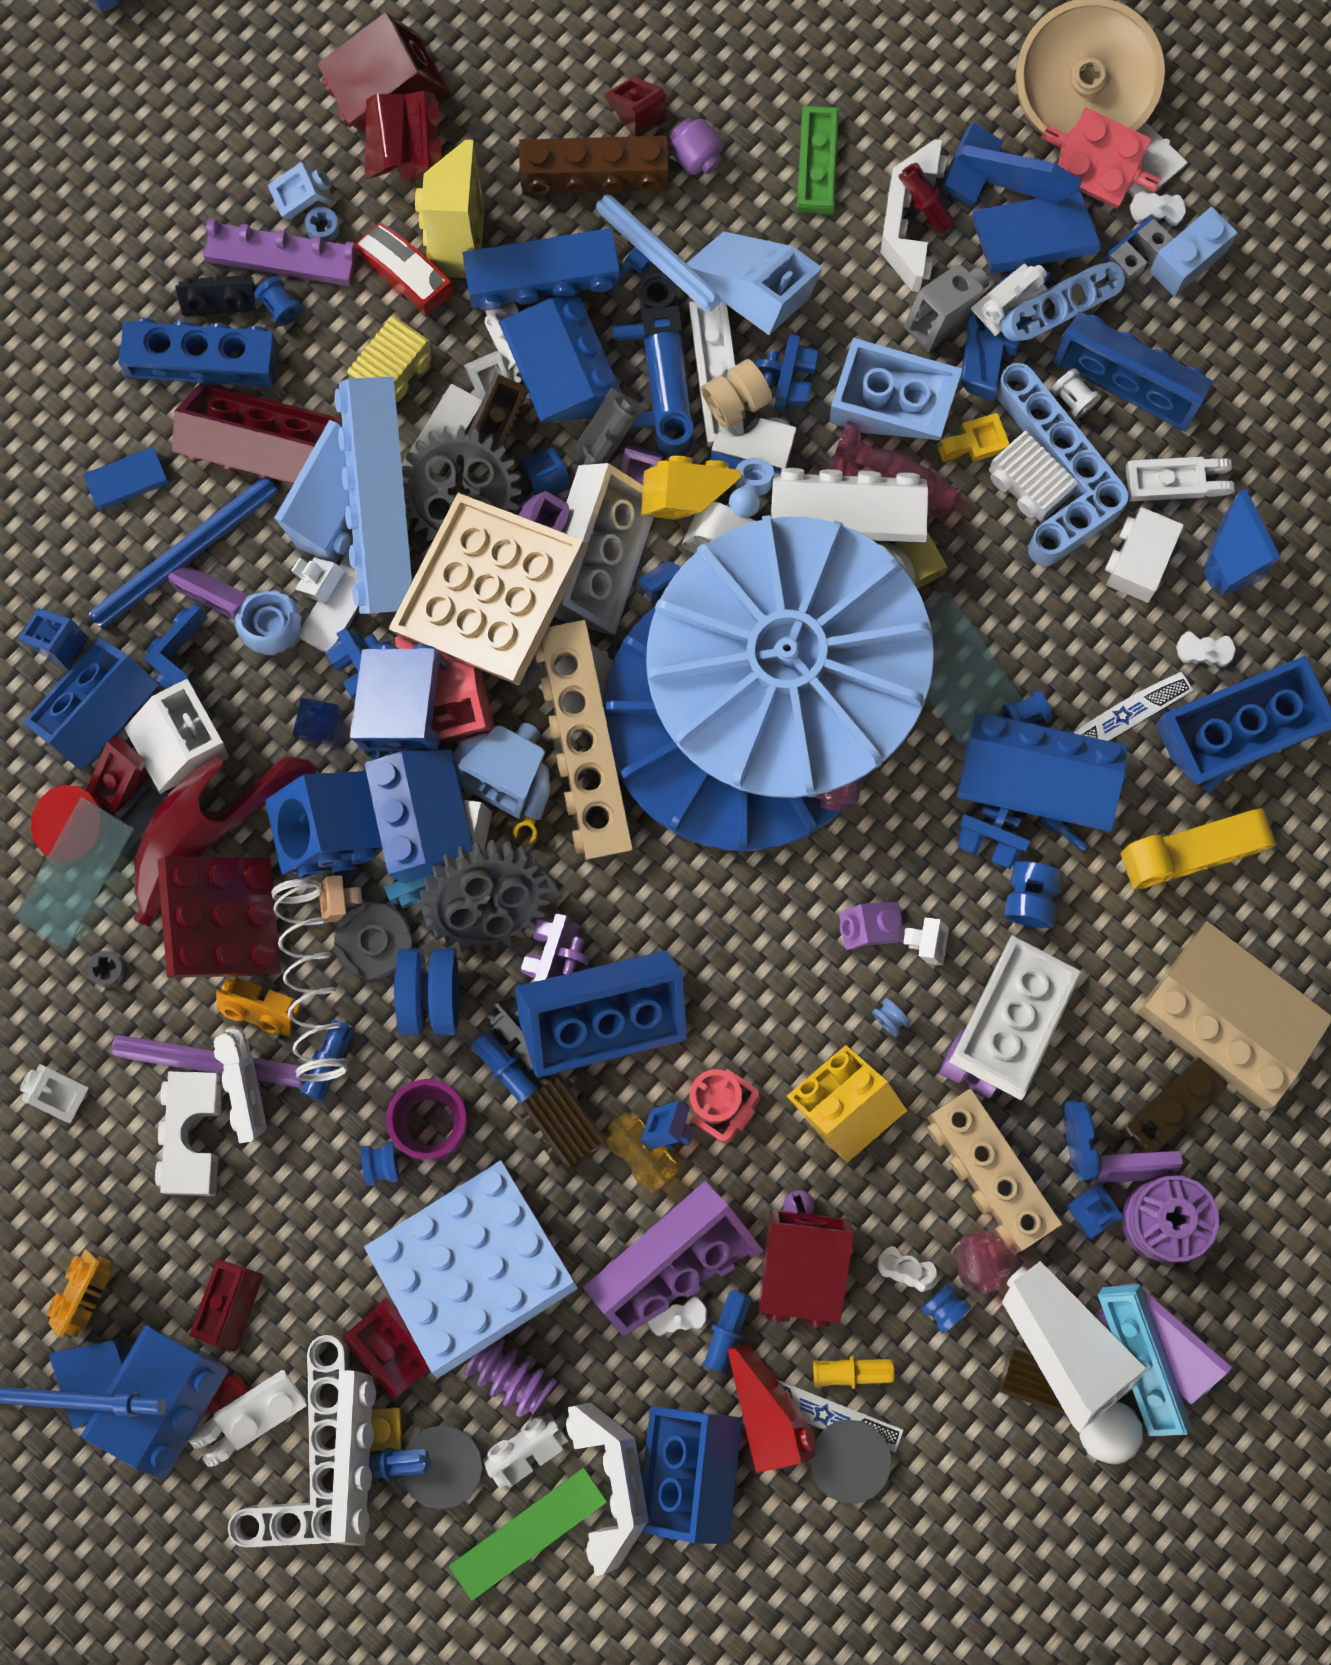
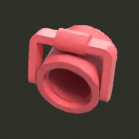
(716, 1099)

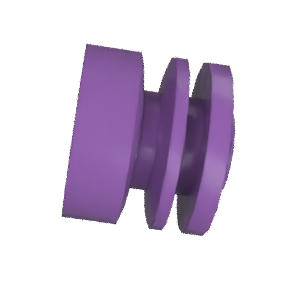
(1155, 1237)

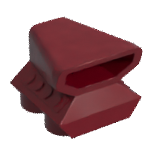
(401, 135)

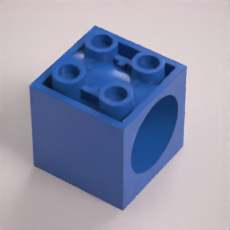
(324, 824)

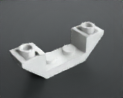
(905, 255)
(610, 1545)

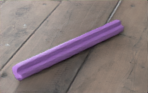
(199, 1059)

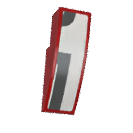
(405, 268)

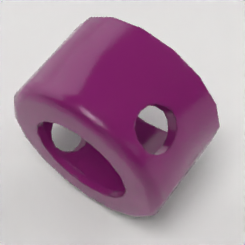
(402, 1105)

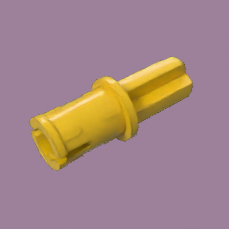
(853, 1372)

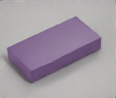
(1138, 1166)

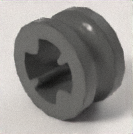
(96, 963)

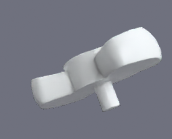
(1159, 207)
(1205, 650)
(907, 1269)
(690, 1315)

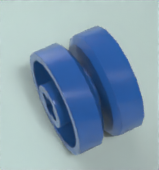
(422, 991)

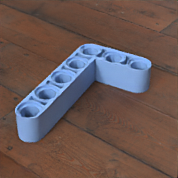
(1080, 454)

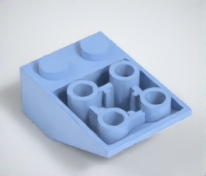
(757, 277)

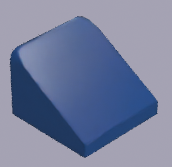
(546, 472)
(658, 579)

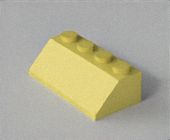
(451, 209)

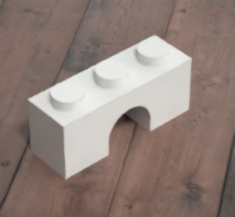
(186, 1100)

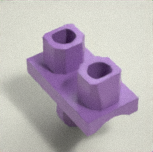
(561, 950)

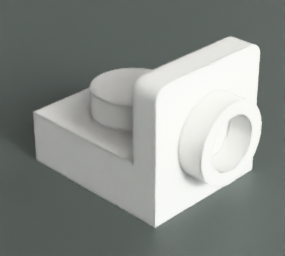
(52, 1092)

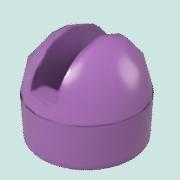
(807, 1200)

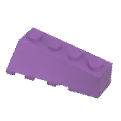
(672, 1260)

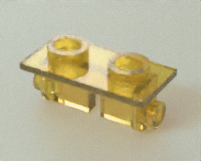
(649, 1166)

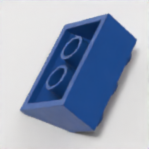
(559, 359)
(91, 703)
(418, 811)
(159, 1369)
(690, 1474)

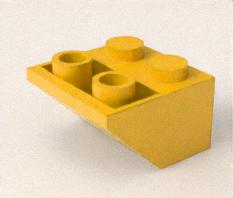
(683, 488)
(847, 1103)

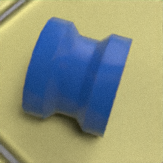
(380, 1164)
(946, 1307)

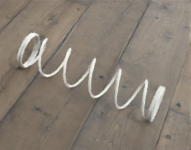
(312, 1063)

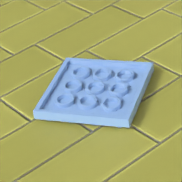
(469, 1269)

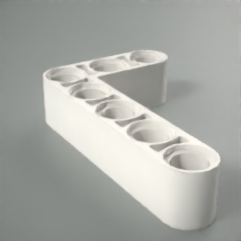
(320, 1458)

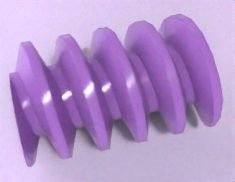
(509, 1377)

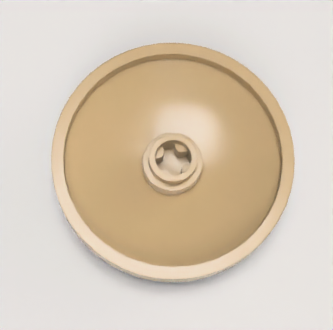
(1093, 59)

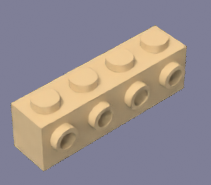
(993, 1171)

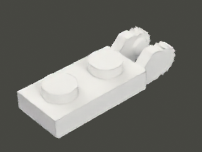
(1176, 478)
(241, 1083)
(248, 1418)

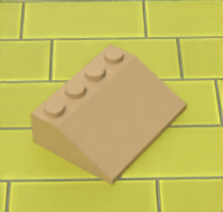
(1236, 1016)

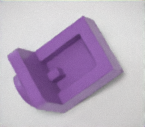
(871, 924)

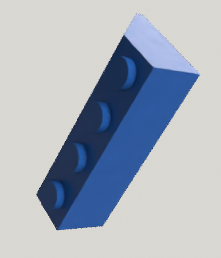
(541, 269)
(1132, 370)
(1246, 721)
(1042, 771)
(602, 1013)

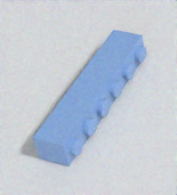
(375, 493)

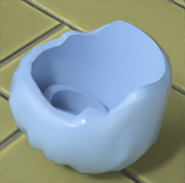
(268, 622)

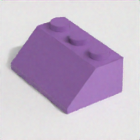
(1190, 1359)

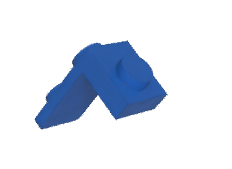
(165, 647)

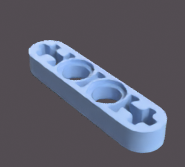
(1064, 304)

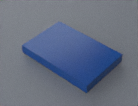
(1035, 232)

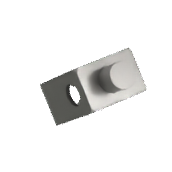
(945, 305)

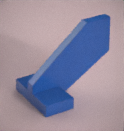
(980, 162)

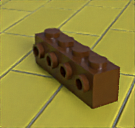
(593, 164)

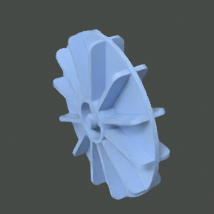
(790, 657)

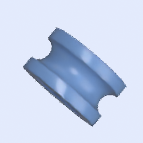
(318, 214)
(890, 1017)

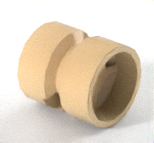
(740, 391)

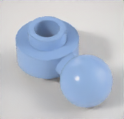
(754, 482)

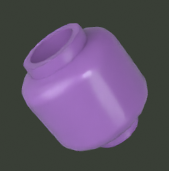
(696, 146)

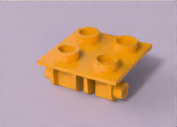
(64, 1308)

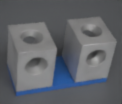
(1149, 239)

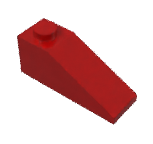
(771, 1418)

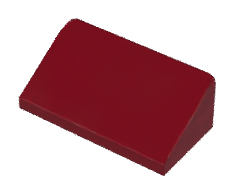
(226, 1305)

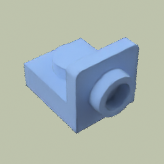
(300, 189)

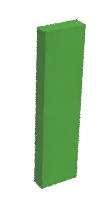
(527, 1533)

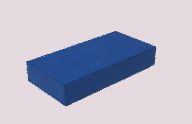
(126, 479)

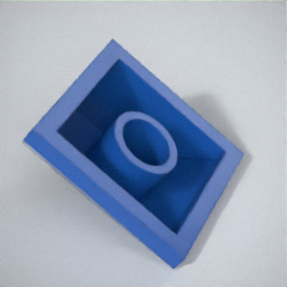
(1241, 548)

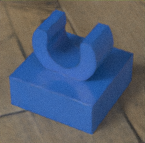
(667, 1126)
(1094, 1211)

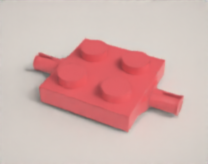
(1103, 156)

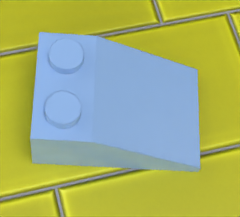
(894, 392)

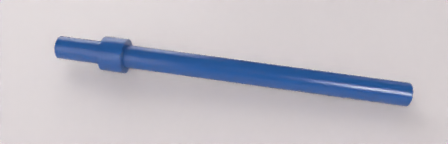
(122, 1404)

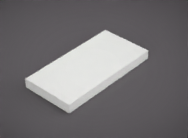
(1016, 1017)

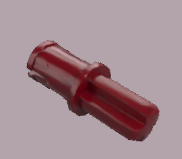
(926, 197)

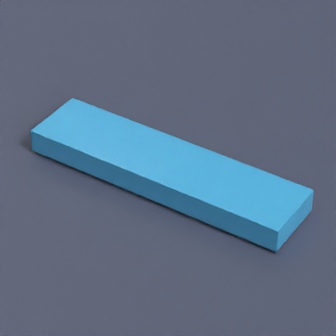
(1156, 1389)

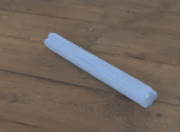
(658, 253)

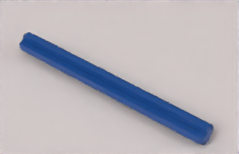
(183, 552)

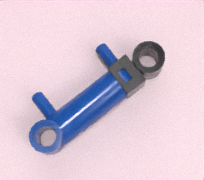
(665, 364)

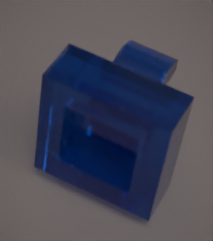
(316, 721)

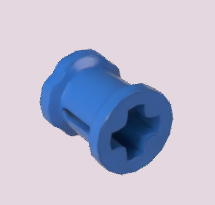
(278, 301)
(1029, 710)

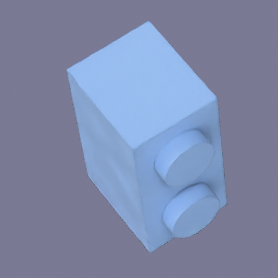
(1193, 251)

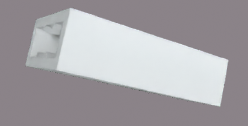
(1070, 1345)

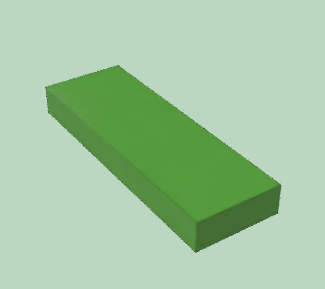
(817, 160)

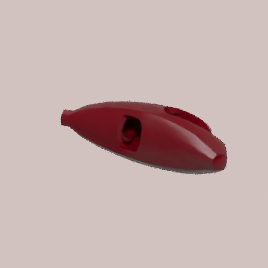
(188, 831)

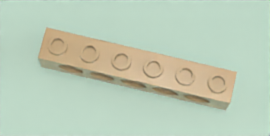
(573, 641)

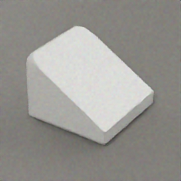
(483, 369)

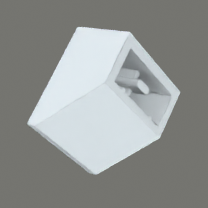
(174, 735)

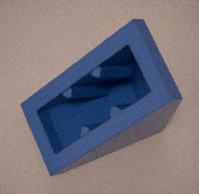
(54, 637)

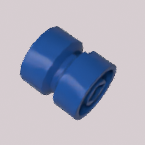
(1032, 908)

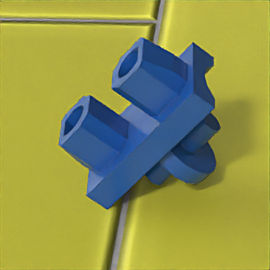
(796, 358)
(349, 651)
(1009, 844)

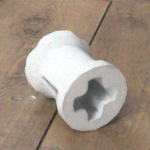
(1075, 393)

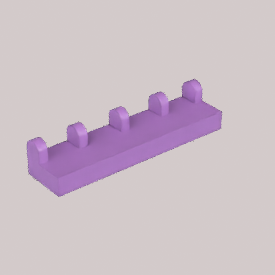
(280, 253)

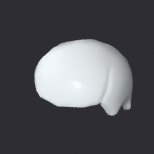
(1113, 1435)

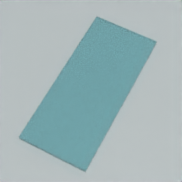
(73, 873)

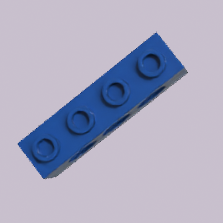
(253, 368)

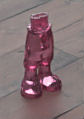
(889, 465)

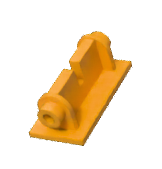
(240, 1002)

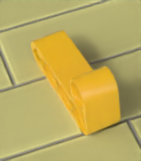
(1197, 849)

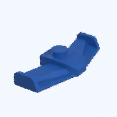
(984, 354)

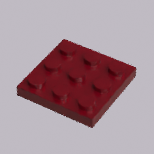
(218, 916)

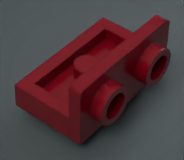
(387, 1349)

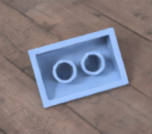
(317, 501)

